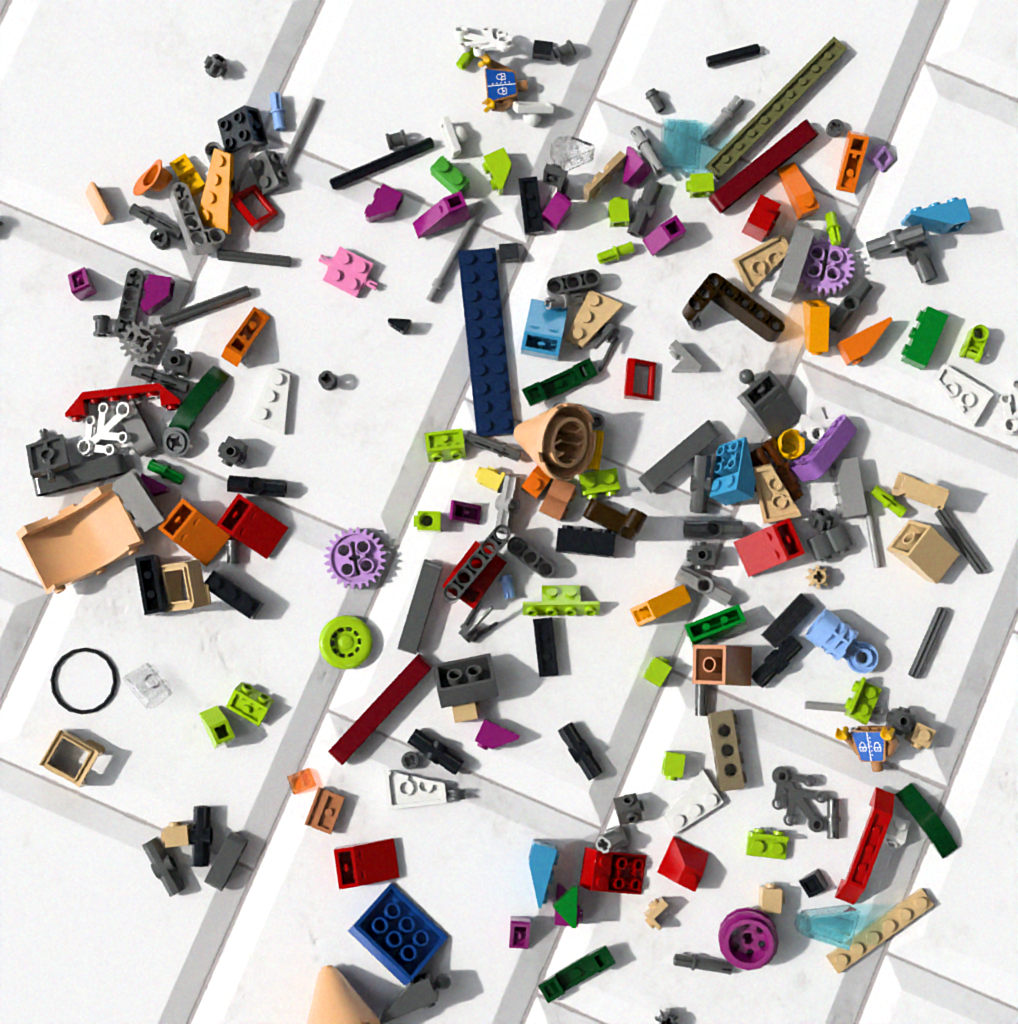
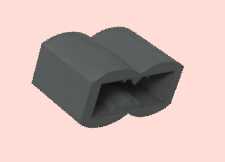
(829, 542)

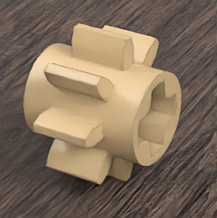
(820, 573)

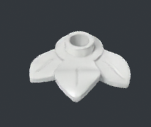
(815, 422)

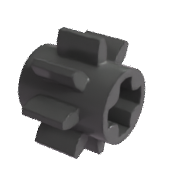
(215, 65)
(821, 519)
(664, 1015)

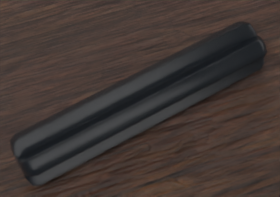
(732, 55)

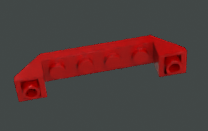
(80, 409)
(868, 847)

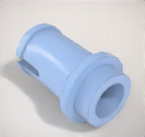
(507, 586)

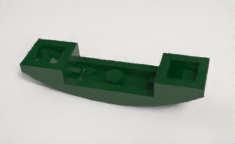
(560, 383)
(198, 399)
(927, 820)
(576, 972)

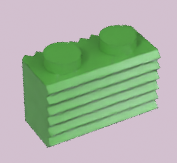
(449, 176)

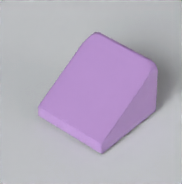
(880, 157)

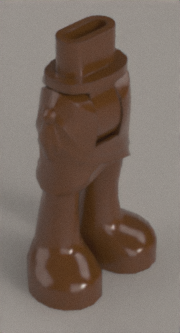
(784, 471)

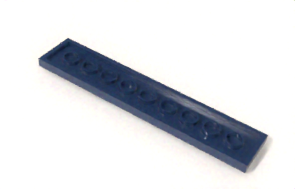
(486, 342)

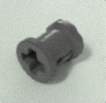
(564, 51)
(396, 139)
(155, 239)
(101, 326)
(331, 384)

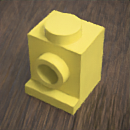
(490, 478)

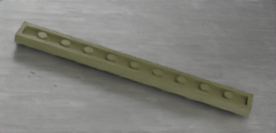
(775, 108)

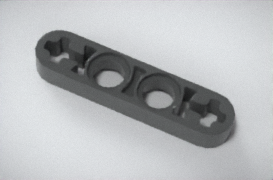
(130, 304)

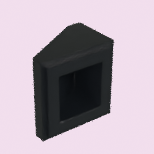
(542, 50)
(509, 252)
(400, 325)
(814, 883)

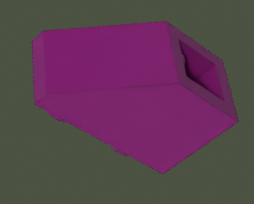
(385, 204)
(557, 210)
(664, 235)
(158, 293)

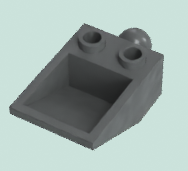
(769, 406)
(417, 994)

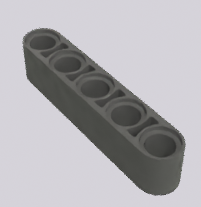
(679, 456)
(82, 475)
(480, 555)
(420, 606)

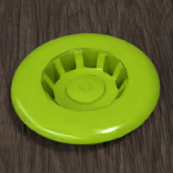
(345, 642)

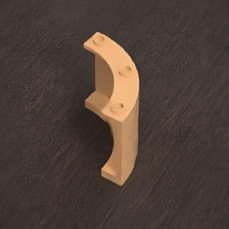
(80, 540)

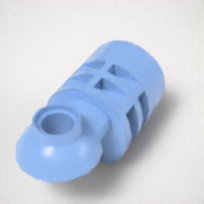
(840, 641)

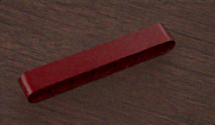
(763, 166)
(380, 709)

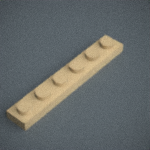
(880, 930)

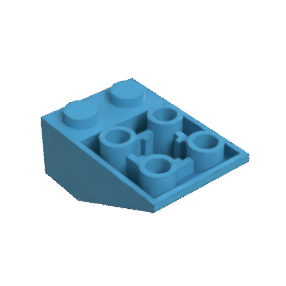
(940, 217)
(543, 331)
(733, 473)
(541, 860)

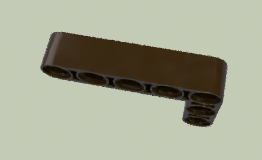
(737, 304)
(611, 519)

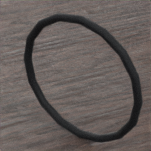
(99, 706)

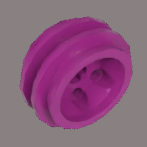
(746, 921)

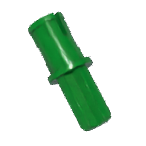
(165, 471)

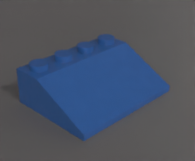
(398, 934)

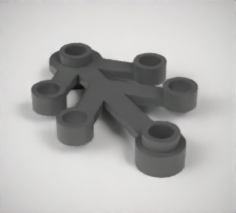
(796, 797)

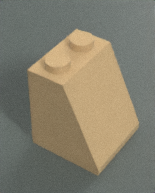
(923, 551)

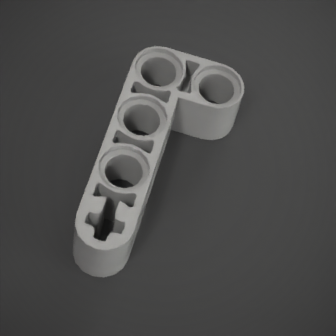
(192, 218)
(793, 263)

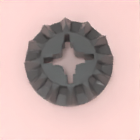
(168, 443)

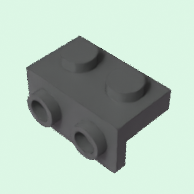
(268, 171)
(556, 176)

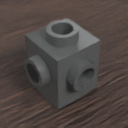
(177, 363)
(230, 445)
(707, 551)
(895, 715)
(628, 809)

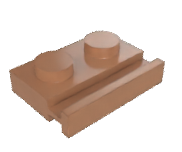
(324, 810)

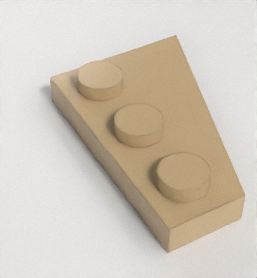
(615, 164)
(758, 262)
(592, 316)
(773, 496)

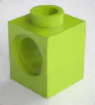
(700, 185)
(618, 212)
(434, 527)
(657, 671)
(673, 765)

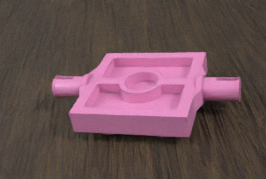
(348, 272)

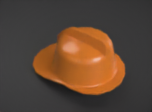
(154, 179)

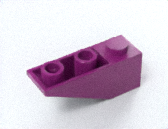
(442, 215)

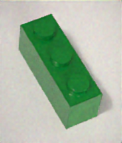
(924, 337)
(716, 626)

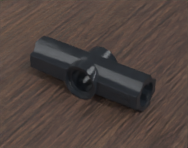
(244, 485)
(776, 661)
(435, 751)
(580, 751)
(201, 836)

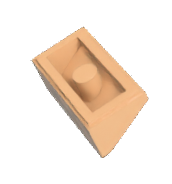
(98, 204)

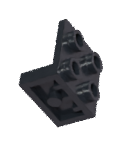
(242, 129)

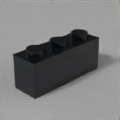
(585, 541)
(151, 585)
(233, 595)

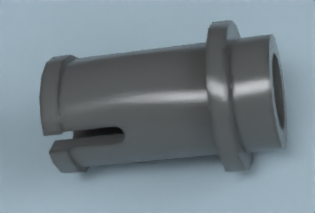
(655, 100)
(232, 551)

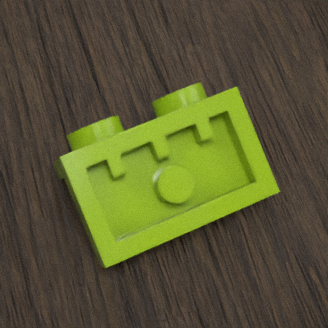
(445, 445)
(599, 483)
(862, 701)
(249, 703)
(767, 844)

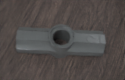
(644, 208)
(896, 241)
(920, 257)
(855, 296)
(700, 483)
(726, 529)
(164, 866)

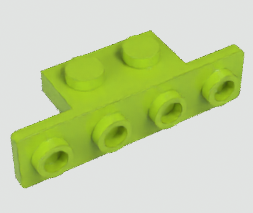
(561, 601)

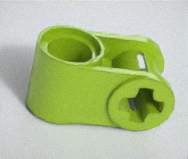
(972, 346)

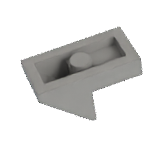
(687, 362)

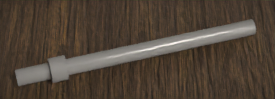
(438, 282)

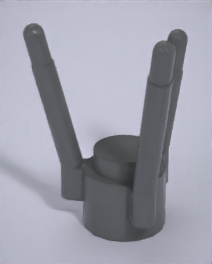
(608, 334)
(469, 632)

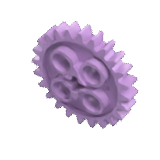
(841, 269)
(338, 561)

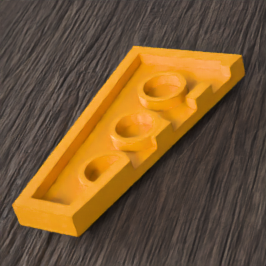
(217, 193)

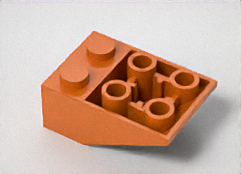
(194, 532)

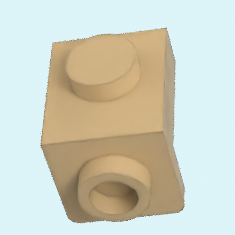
(656, 906)

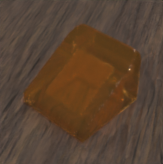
(301, 781)

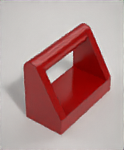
(258, 223)
(629, 379)

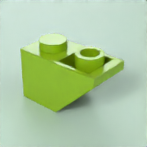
(499, 168)
(217, 727)

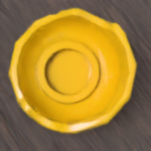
(791, 444)

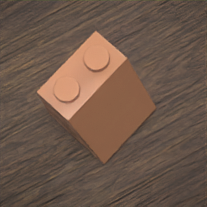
(722, 665)

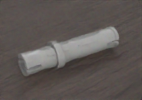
(727, 114)
(645, 146)

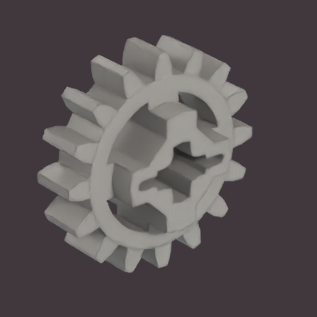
(137, 334)

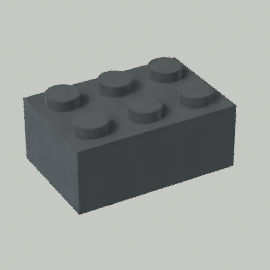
(465, 680)

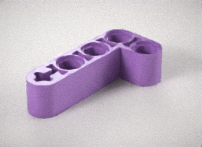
(825, 451)

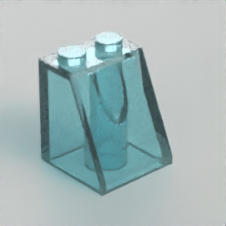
(681, 144)
(829, 924)

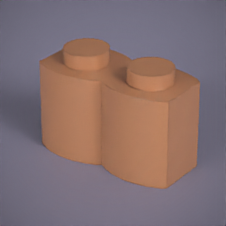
(557, 499)

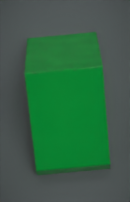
(567, 906)

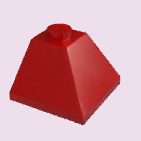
(683, 864)

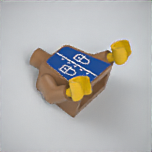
(500, 85)
(871, 743)

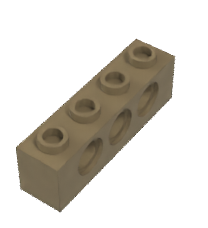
(715, 722)

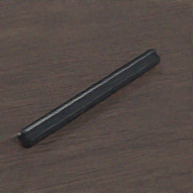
(381, 163)

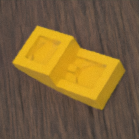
(188, 174)

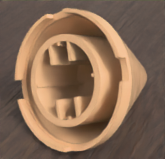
(559, 440)
(337, 1001)

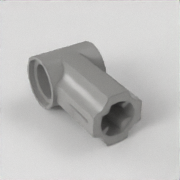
(612, 839)

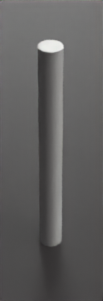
(300, 132)
(872, 532)
(835, 707)

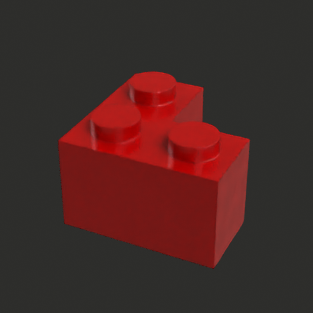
(762, 218)

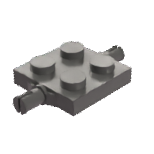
(48, 456)

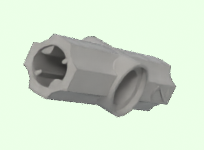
(507, 502)
(692, 579)

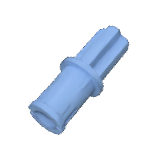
(277, 111)

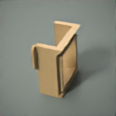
(919, 491)
(197, 591)
(90, 746)

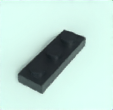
(530, 205)
(787, 620)
(545, 647)

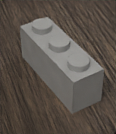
(848, 488)
(138, 500)

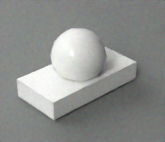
(532, 110)
(453, 136)

